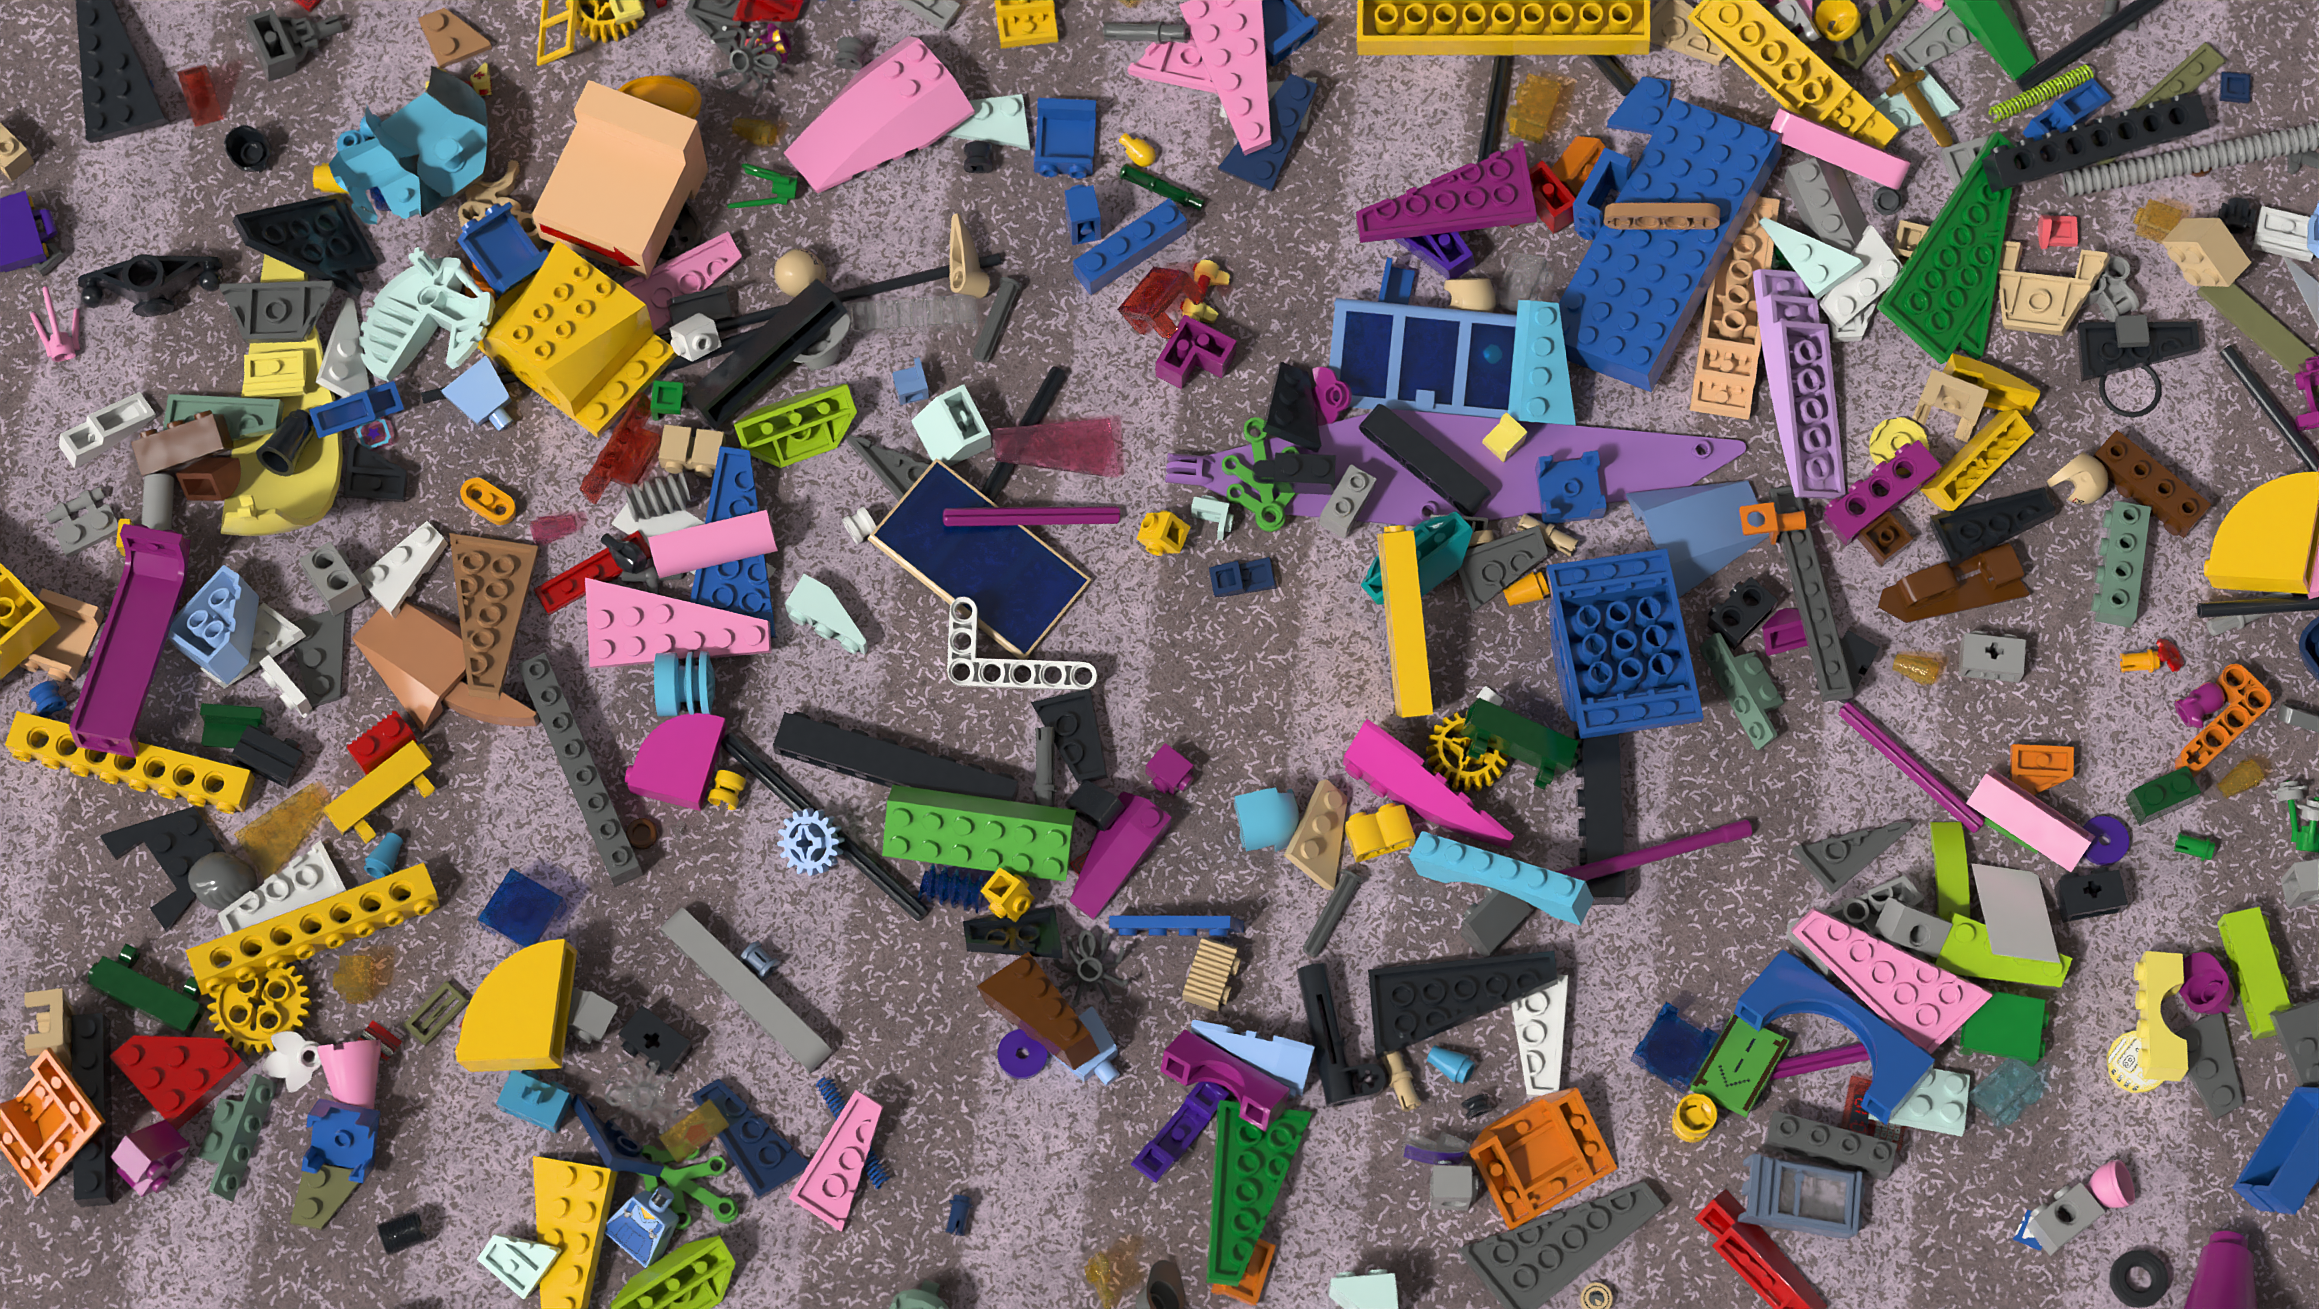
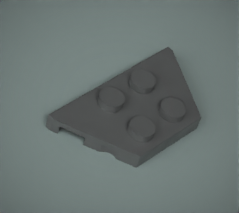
(712, 16)
(277, 309)

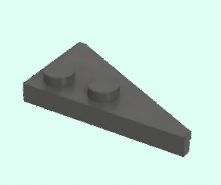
(892, 468)

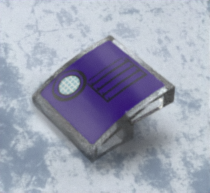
(1446, 1151)

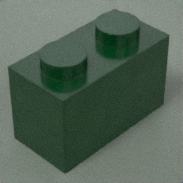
(2163, 795)

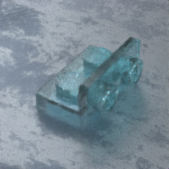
(2007, 1092)

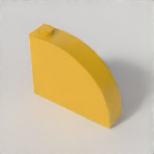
(2269, 538)
(520, 1011)

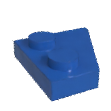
(1642, 107)

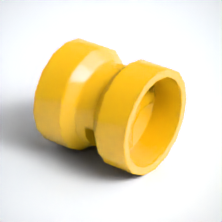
(727, 789)

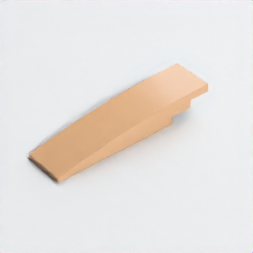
(1730, 322)

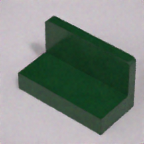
(227, 723)

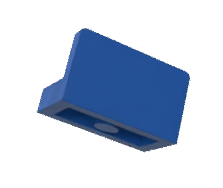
(1396, 284)

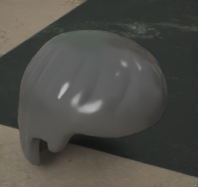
(221, 879)

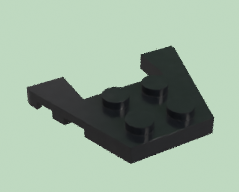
(176, 844)

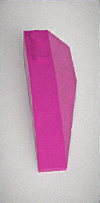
(1401, 777)

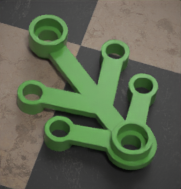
(1267, 503)
(680, 1181)

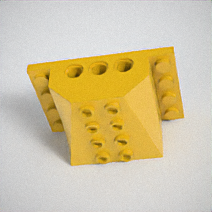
(577, 340)

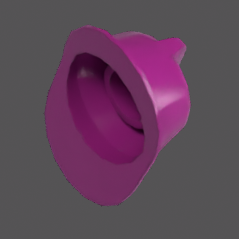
(2206, 984)

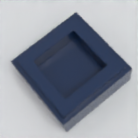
(2234, 87)

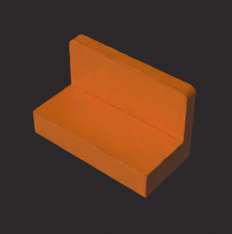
(1577, 162)

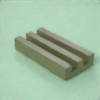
(461, 1004)

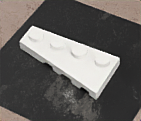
(298, 885)
(1541, 1037)

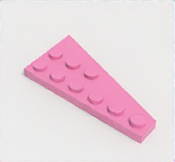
(1234, 53)
(635, 625)
(1897, 985)

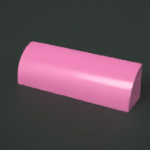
(713, 544)
(2030, 819)

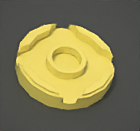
(1892, 435)

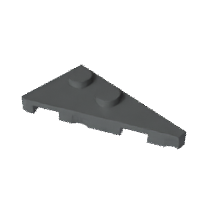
(1840, 859)

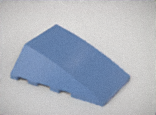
(1698, 527)

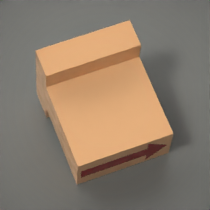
(621, 179)

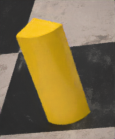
(1978, 460)

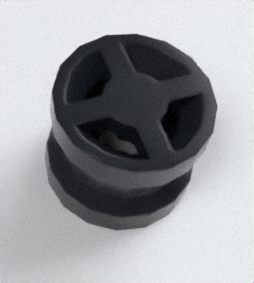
(978, 157)

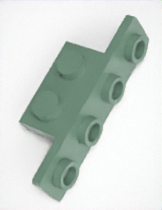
(1746, 688)
(234, 1135)

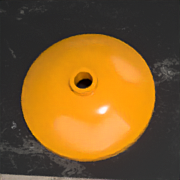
(667, 93)

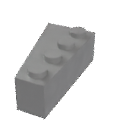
(1861, 913)

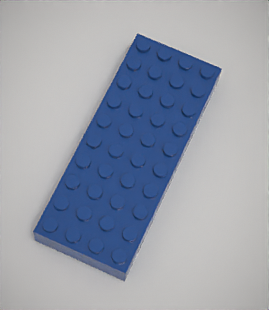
(1646, 284)

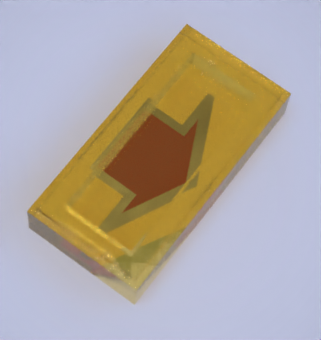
(694, 1131)

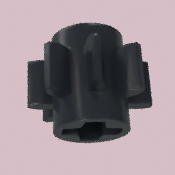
(2237, 215)

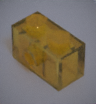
(1533, 109)

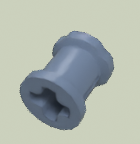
(759, 960)

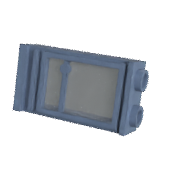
(1802, 1197)

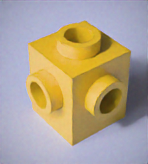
(1163, 533)
(1007, 895)

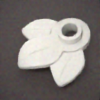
(288, 1059)

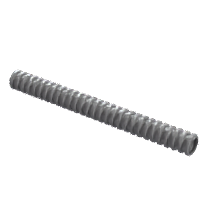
(2192, 160)

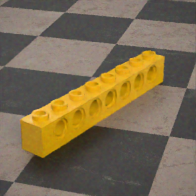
(233, 797)
(297, 923)

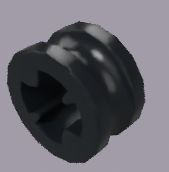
(1477, 1106)

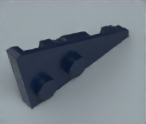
(613, 1143)

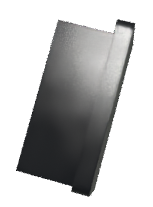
(710, 303)

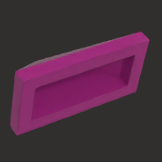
(1783, 632)

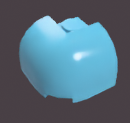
(1266, 818)

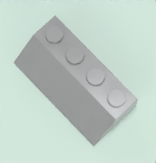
(1826, 203)

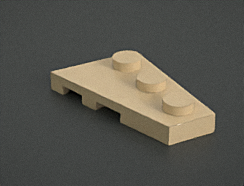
(1319, 835)

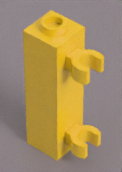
(378, 787)

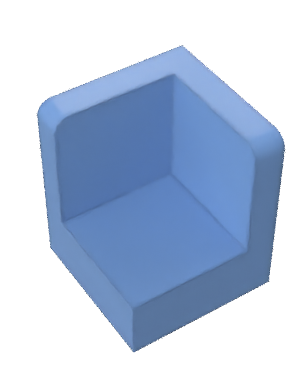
(911, 383)

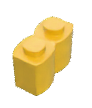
(1379, 832)

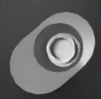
(827, 347)

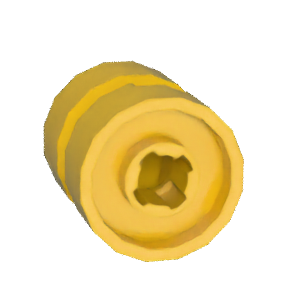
(1694, 1118)

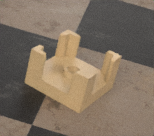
(1952, 396)
(52, 1025)

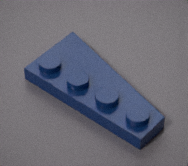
(1185, 925)

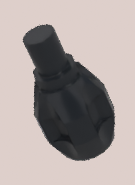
(625, 554)

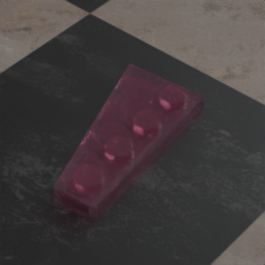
(1064, 446)

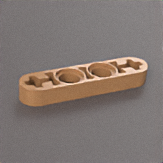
(1662, 216)

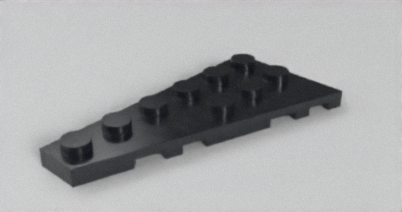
(1435, 997)

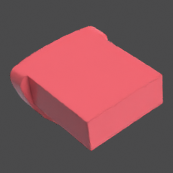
(2057, 231)

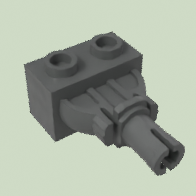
(285, 40)

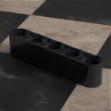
(1424, 460)

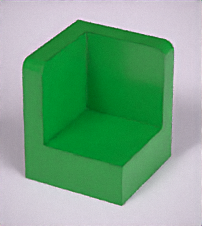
(667, 398)

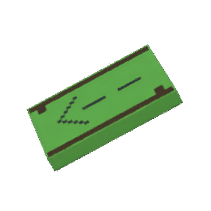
(1739, 1066)

